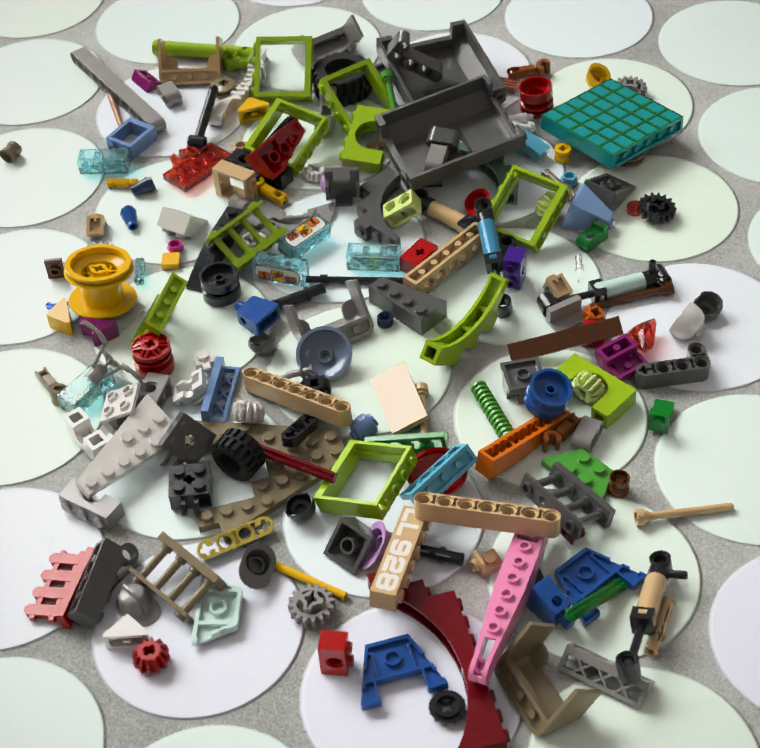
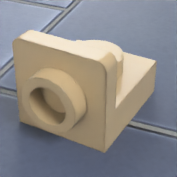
(95, 225)
(558, 285)
(485, 563)

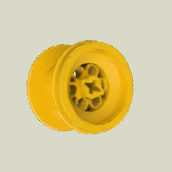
(99, 279)

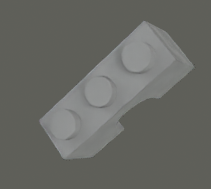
(103, 513)

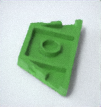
(585, 467)

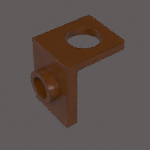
(54, 267)

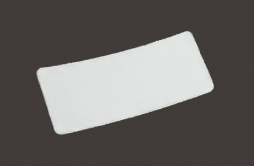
(131, 315)

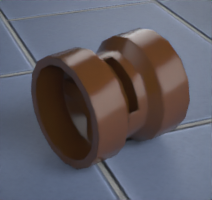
(619, 483)

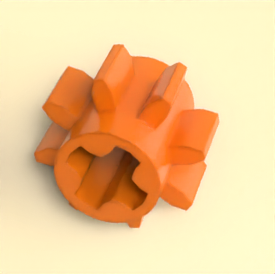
(593, 313)

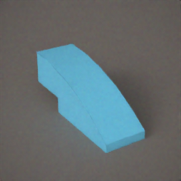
(535, 147)

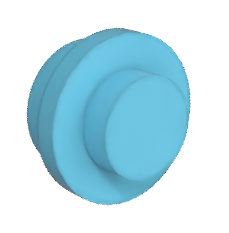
(569, 178)

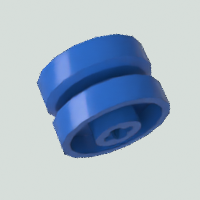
(548, 393)

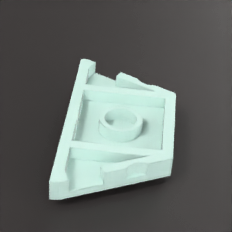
(217, 613)

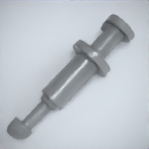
(301, 371)

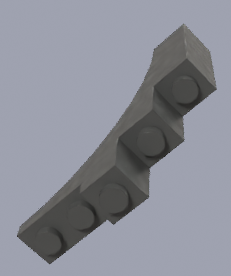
(373, 196)

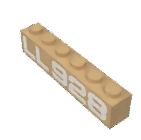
(398, 561)

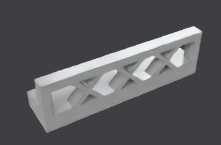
(607, 666)

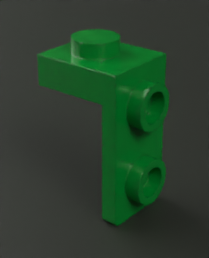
(660, 415)

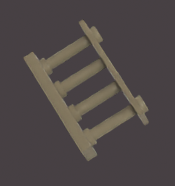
(182, 557)

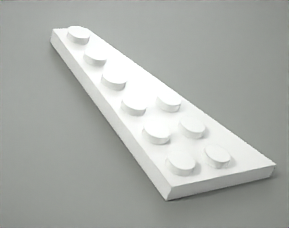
(127, 449)

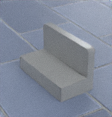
(565, 314)

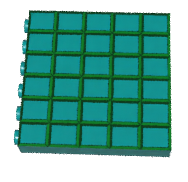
(611, 123)

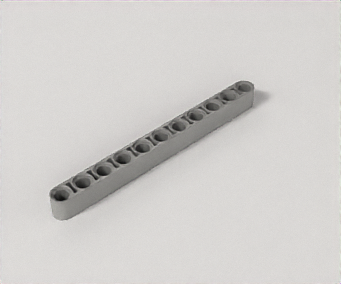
(112, 84)

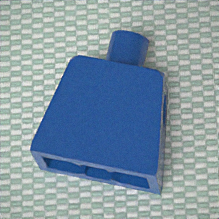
(257, 314)
(549, 603)

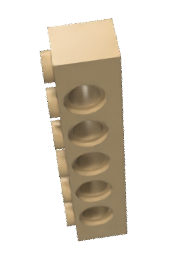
(445, 260)

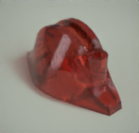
(644, 335)

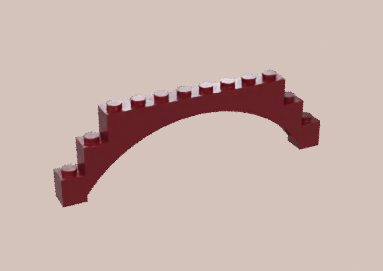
(445, 620)

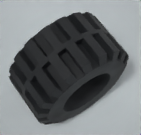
(238, 454)

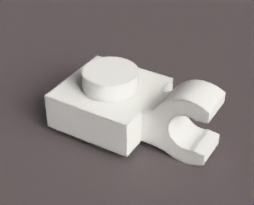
(204, 360)

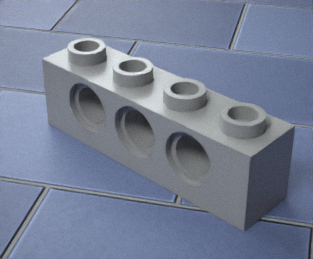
(157, 387)

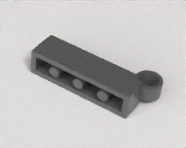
(98, 581)

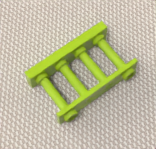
(262, 243)
(162, 306)

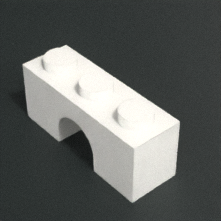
(82, 431)

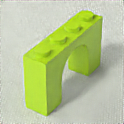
(353, 153)
(618, 395)

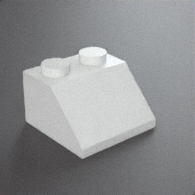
(180, 222)

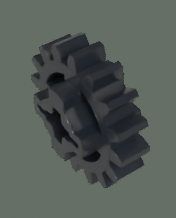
(656, 208)

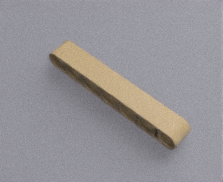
(298, 397)
(487, 515)

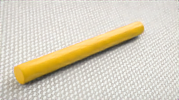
(308, 579)

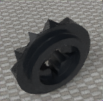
(446, 698)

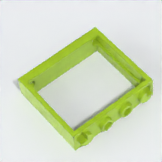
(305, 96)
(332, 101)
(272, 116)
(551, 214)
(327, 494)

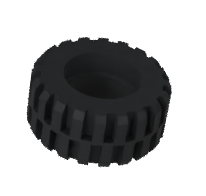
(349, 89)

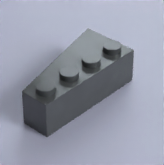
(408, 305)

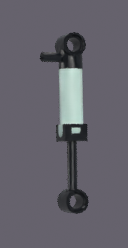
(614, 287)

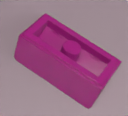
(145, 80)

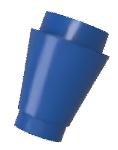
(129, 216)

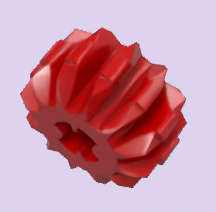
(150, 656)

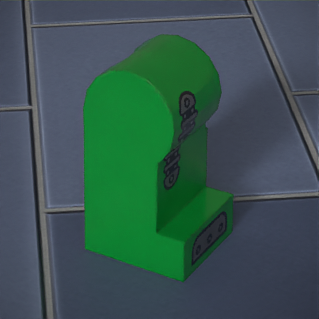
(593, 235)

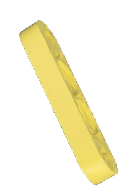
(233, 534)

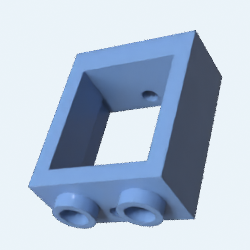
(145, 132)

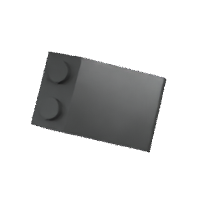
(610, 189)

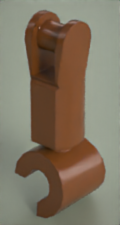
(542, 67)
(556, 436)

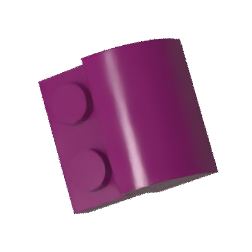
(619, 357)

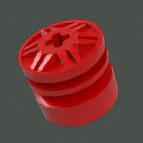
(536, 96)
(152, 354)

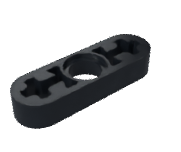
(299, 430)

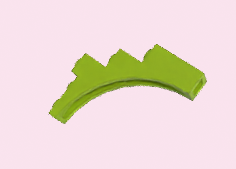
(481, 317)

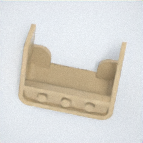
(189, 76)

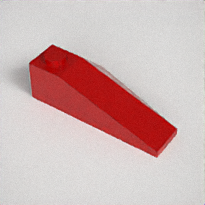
(273, 154)

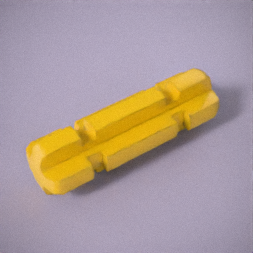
(121, 182)

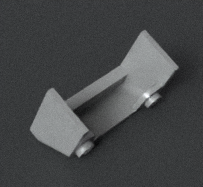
(335, 41)
(355, 321)

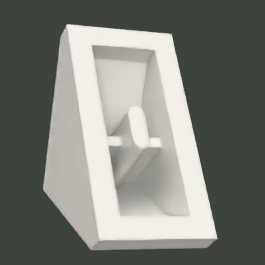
(125, 634)

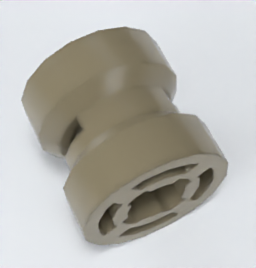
(11, 151)

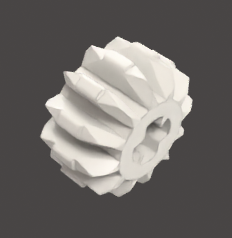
(248, 411)

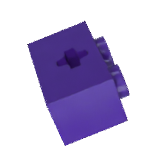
(515, 266)

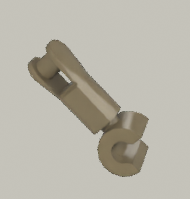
(50, 384)

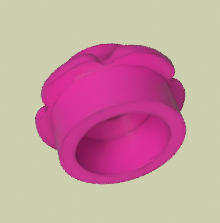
(175, 246)

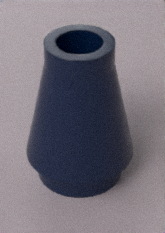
(144, 186)

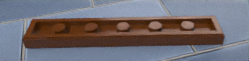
(566, 339)

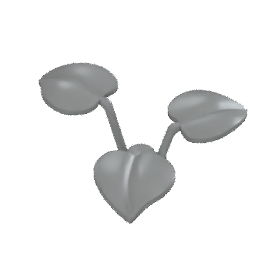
(99, 371)

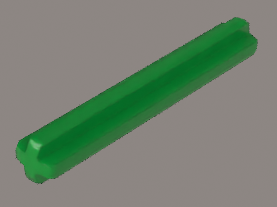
(595, 600)

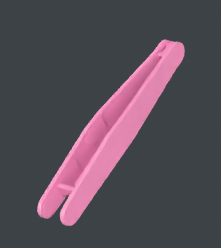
(507, 602)

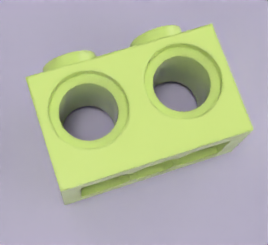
(402, 209)

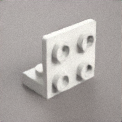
(117, 405)

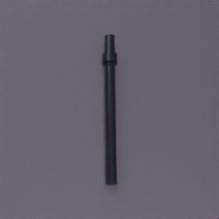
(341, 279)

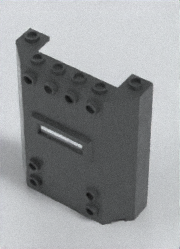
(461, 61)
(463, 107)

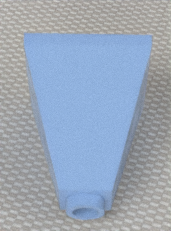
(584, 209)

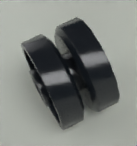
(220, 283)

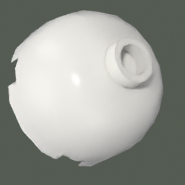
(688, 323)

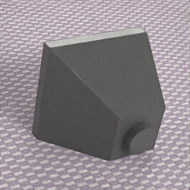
(349, 543)

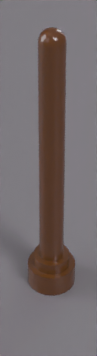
(665, 288)

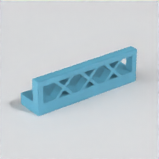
(442, 472)

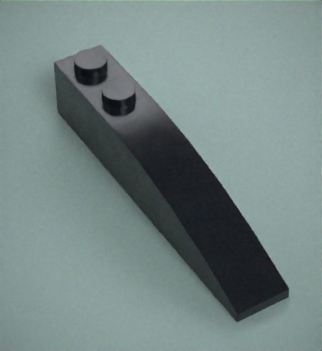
(213, 253)

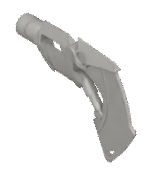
(279, 218)

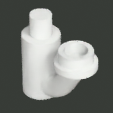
(523, 121)

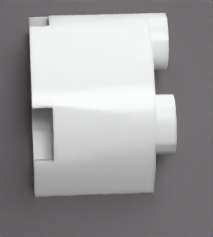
(191, 390)

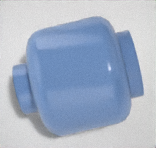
(363, 427)

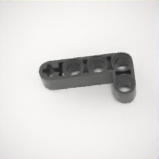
(417, 62)
(675, 371)

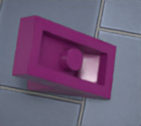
(107, 327)

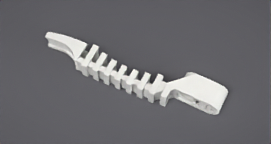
(223, 108)

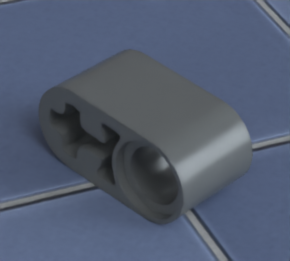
(445, 137)

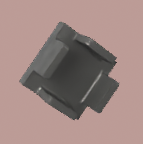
(342, 184)
(517, 375)

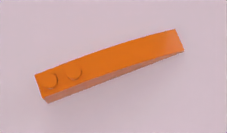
(515, 445)

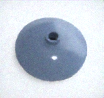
(322, 342)

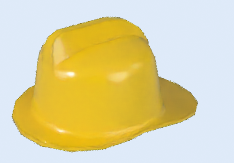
(597, 74)

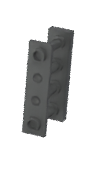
(574, 489)

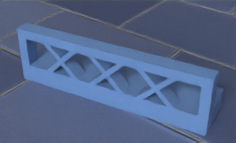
(216, 382)

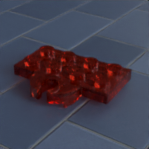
(194, 165)

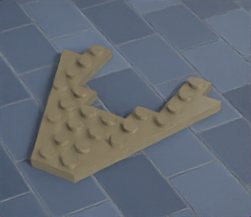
(319, 448)

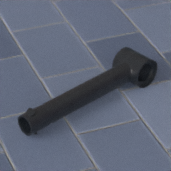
(199, 139)

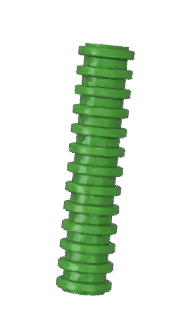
(491, 408)

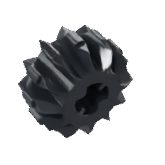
(318, 383)

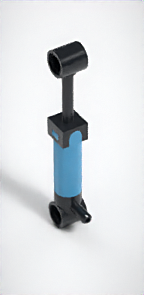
(490, 246)

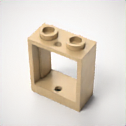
(224, 171)

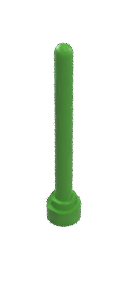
(387, 77)

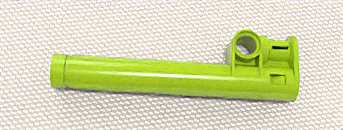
(233, 56)

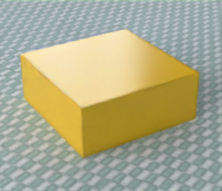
(171, 261)

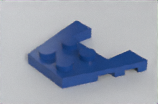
(590, 572)
(393, 661)

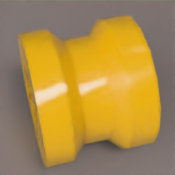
(562, 153)

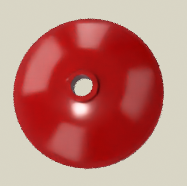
(426, 459)

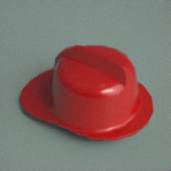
(474, 195)

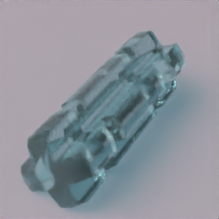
(139, 271)

